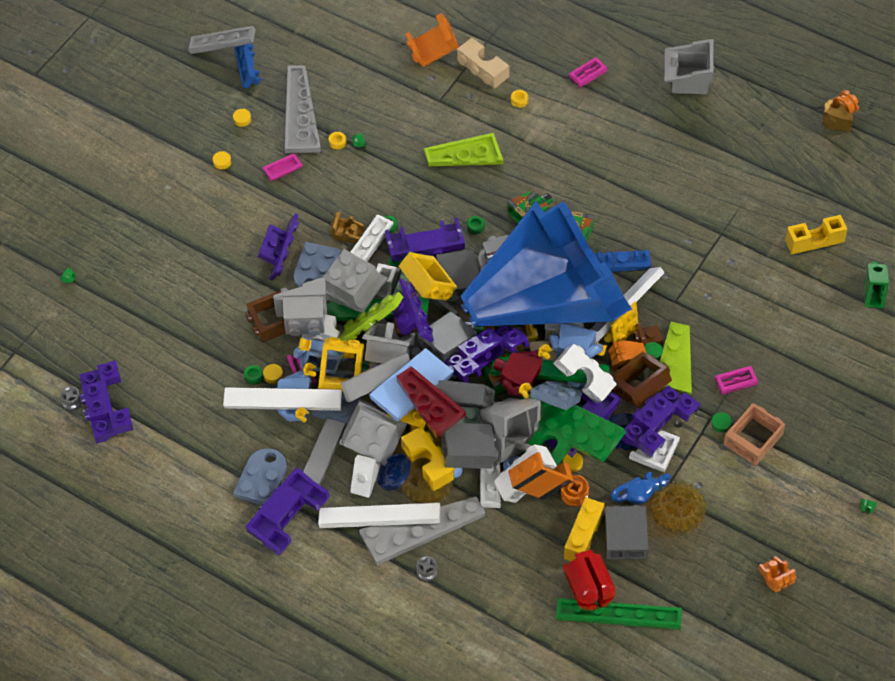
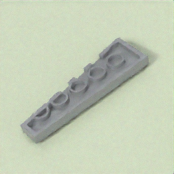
(300, 126)
(393, 540)

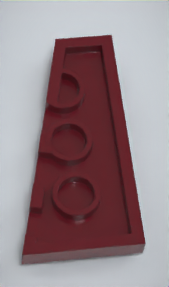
(430, 402)

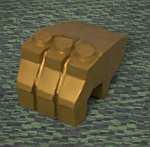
(837, 119)
(346, 229)

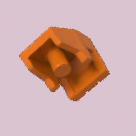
(623, 352)
(777, 574)

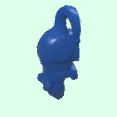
(638, 490)

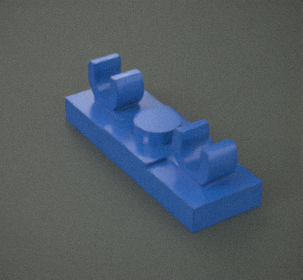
(245, 65)
(625, 260)

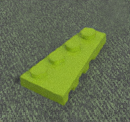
(469, 151)
(367, 319)
(678, 358)

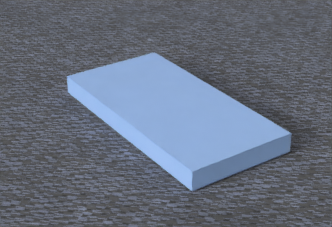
(392, 397)

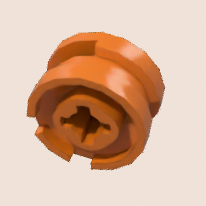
(847, 100)
(575, 492)

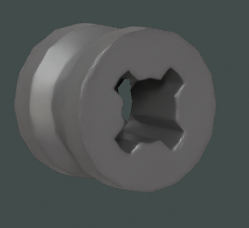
(69, 393)
(424, 564)

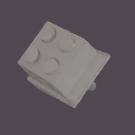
(690, 67)
(352, 282)
(303, 308)
(386, 344)
(513, 424)
(372, 432)

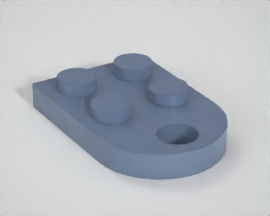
(314, 262)
(557, 394)
(346, 407)
(261, 477)

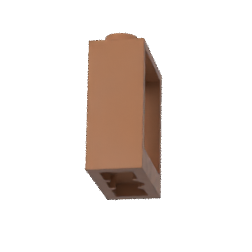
(745, 448)

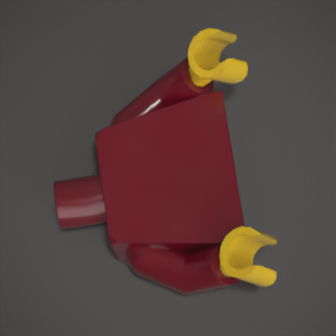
(522, 370)

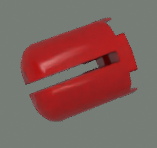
(589, 580)

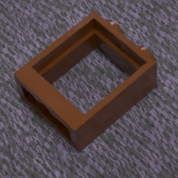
(270, 331)
(649, 387)

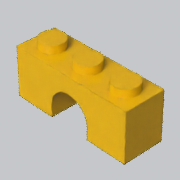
(829, 233)
(420, 445)
(584, 527)

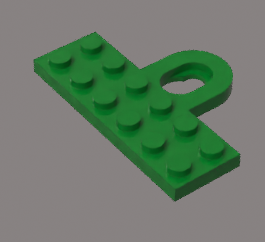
(576, 430)

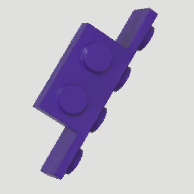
(275, 245)
(410, 313)

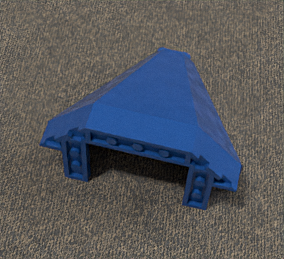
(544, 277)

